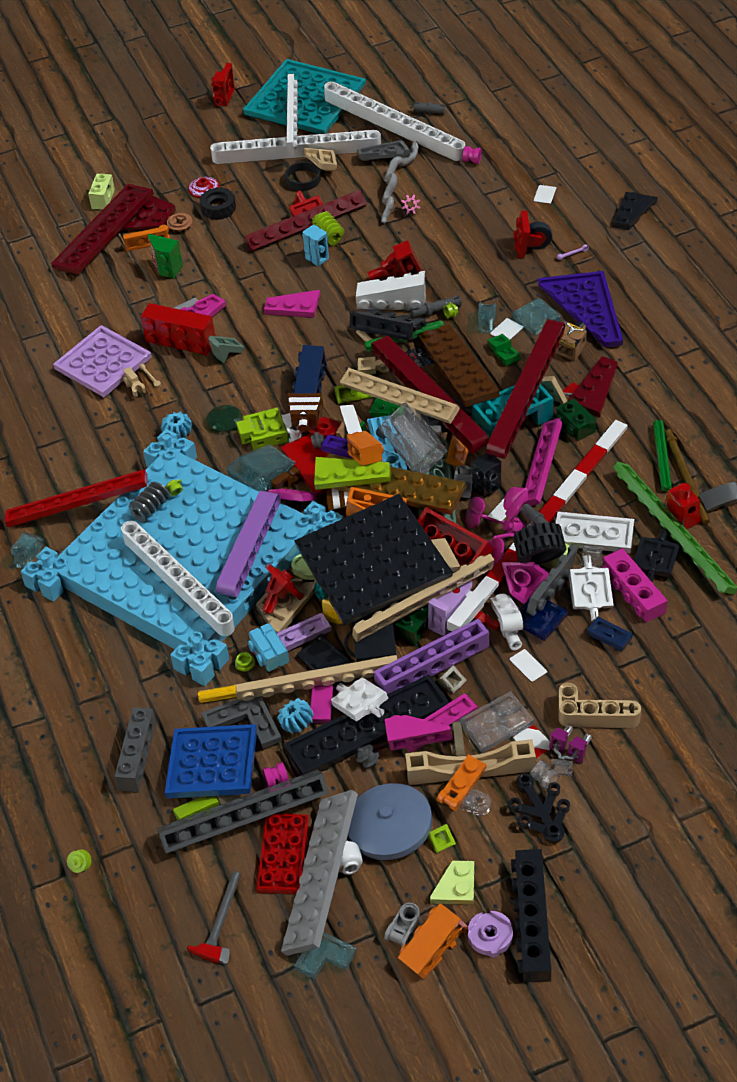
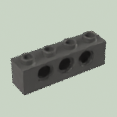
(135, 749)

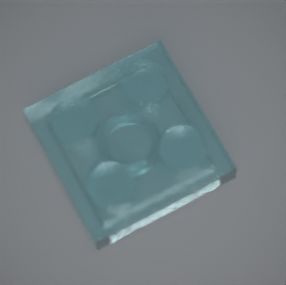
(534, 315)

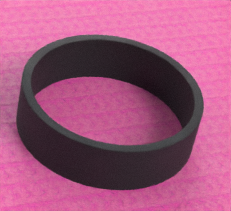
(302, 186)

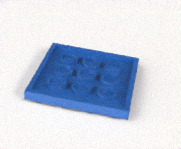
(211, 761)

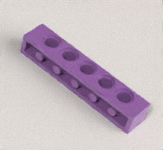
(433, 657)

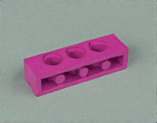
(635, 585)

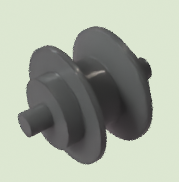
(367, 756)

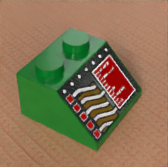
(165, 255)

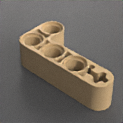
(602, 712)

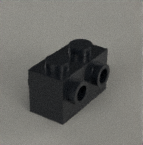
(486, 475)

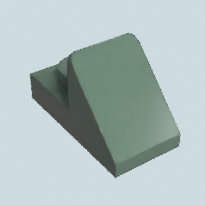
(223, 346)

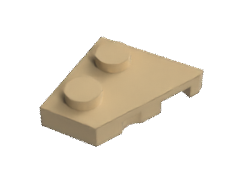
(321, 158)

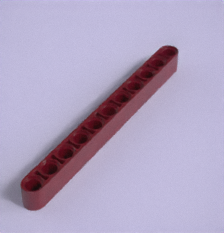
(415, 378)
(525, 389)

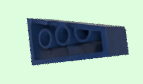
(310, 370)

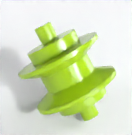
(79, 861)

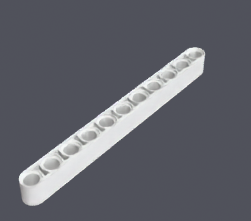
(394, 121)
(277, 147)

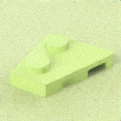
(456, 885)

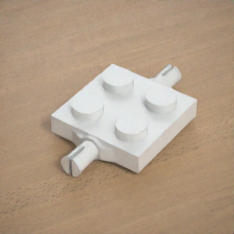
(590, 588)
(359, 699)

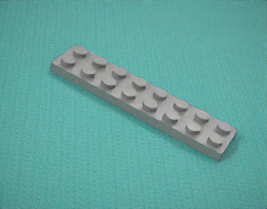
(319, 873)

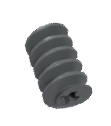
(148, 501)

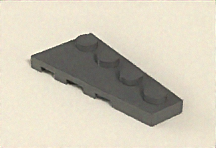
(553, 582)

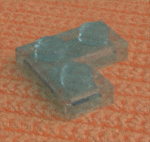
(330, 950)

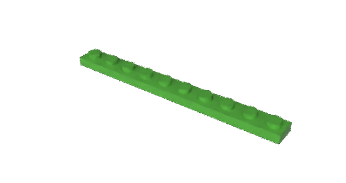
(677, 530)

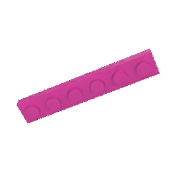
(542, 461)

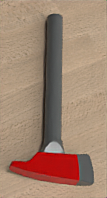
(210, 950)

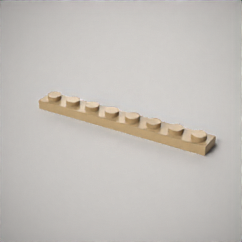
(399, 394)
(415, 601)
(309, 679)

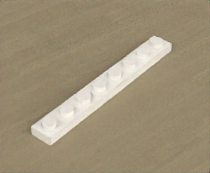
(292, 111)

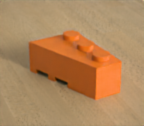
(361, 499)
(432, 940)

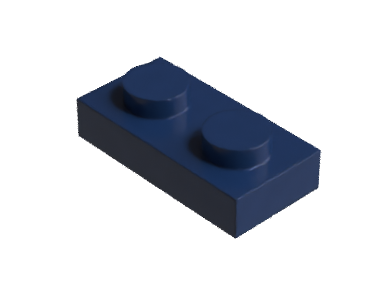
(609, 634)

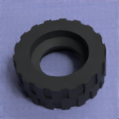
(215, 195)

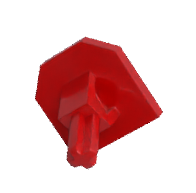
(278, 587)

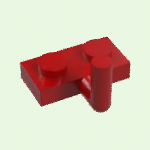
(302, 205)

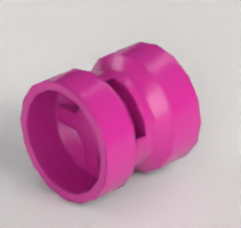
(472, 154)
(275, 775)

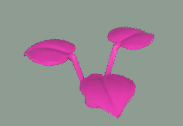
(512, 504)

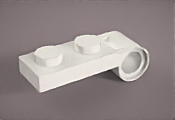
(507, 612)

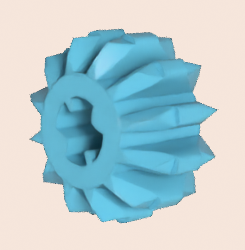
(177, 423)
(295, 716)

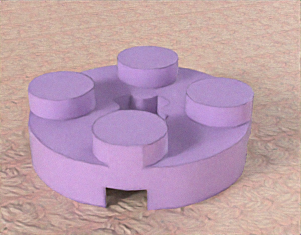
(490, 945)

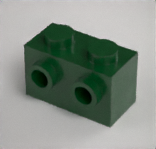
(576, 419)
(412, 626)

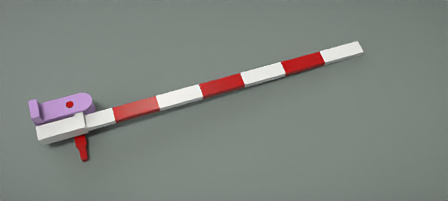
(463, 605)

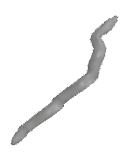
(391, 178)

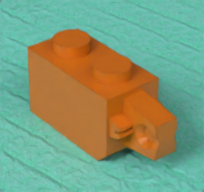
(364, 448)

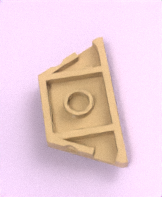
(288, 607)

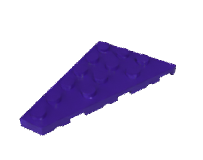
(587, 301)

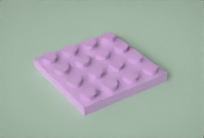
(101, 360)

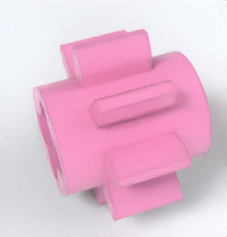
(412, 208)

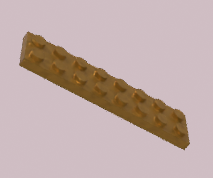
(419, 488)

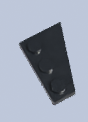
(632, 208)

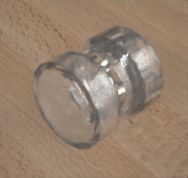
(543, 774)

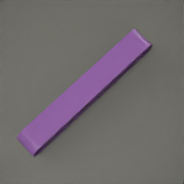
(248, 544)

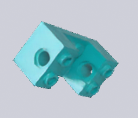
(488, 412)

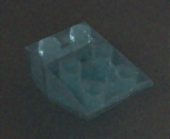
(259, 467)

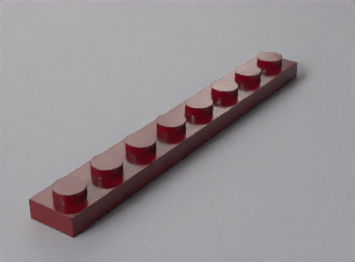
(303, 221)

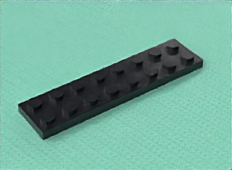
(345, 735)

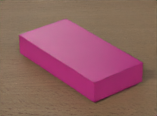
(321, 703)

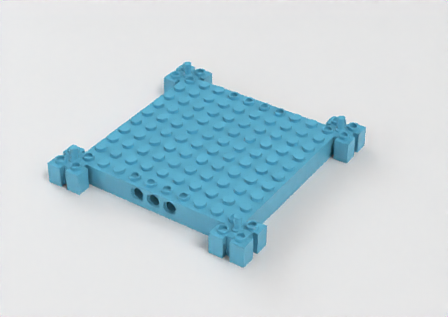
(196, 531)

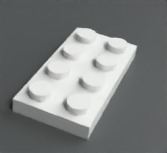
(596, 530)

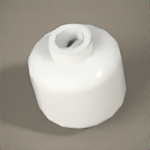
(351, 858)

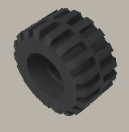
(539, 543)

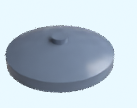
(390, 821)

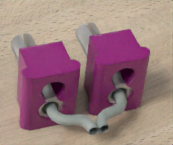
(576, 748)

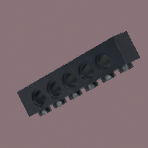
(537, 968)

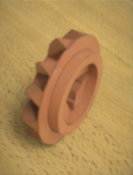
(184, 219)

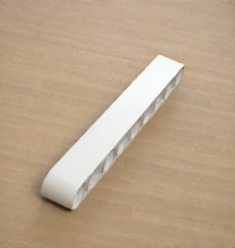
(178, 578)

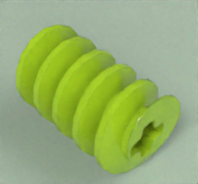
(328, 223)

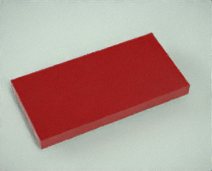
(304, 456)
(282, 853)

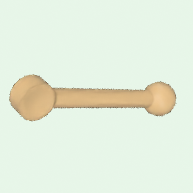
(157, 384)

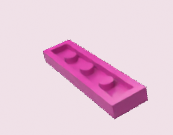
(450, 713)

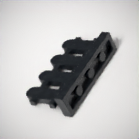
(385, 323)

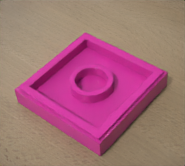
(296, 495)

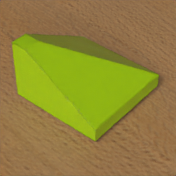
(441, 838)

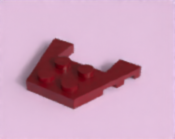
(151, 216)

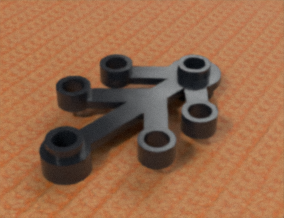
(540, 810)

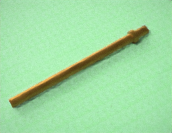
(672, 442)

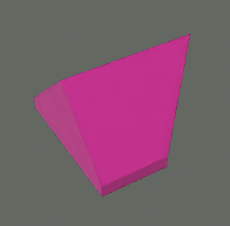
(523, 579)

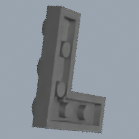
(239, 710)

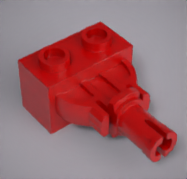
(398, 263)

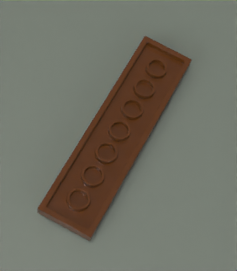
(458, 365)

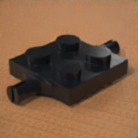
(657, 556)

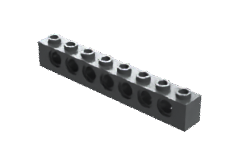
(242, 811)

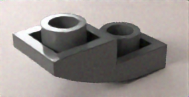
(719, 496)

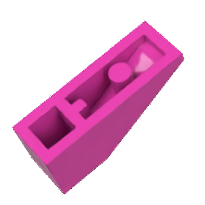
(411, 731)

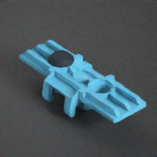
(389, 454)

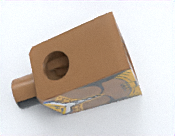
(572, 340)

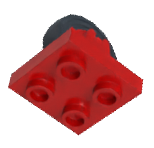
(530, 235)

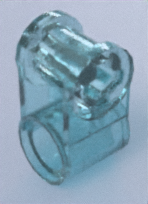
(486, 317)
(26, 549)

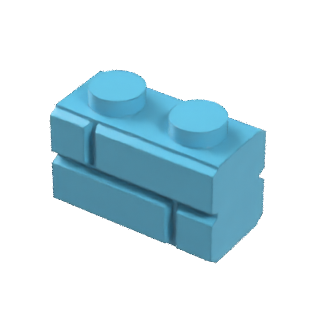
(315, 245)
(268, 647)

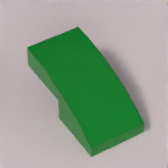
(503, 349)

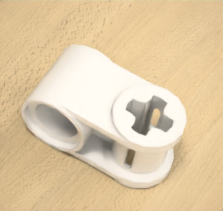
(293, 432)

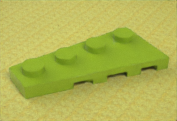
(347, 472)

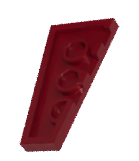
(596, 386)

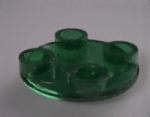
(224, 418)

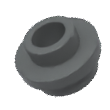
(317, 440)

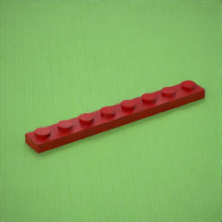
(76, 498)

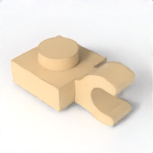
(370, 365)
(132, 380)

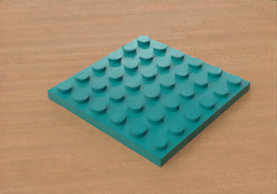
(313, 111)

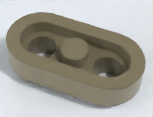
(457, 748)

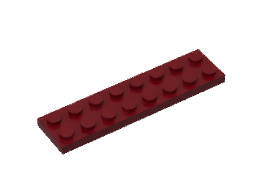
(102, 229)

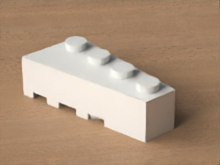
(392, 293)

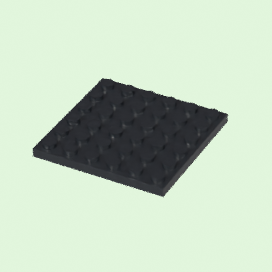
(372, 559)

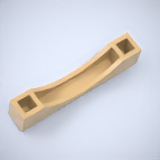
(508, 759)

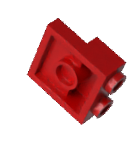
(223, 85)

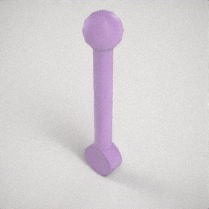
(584, 248)

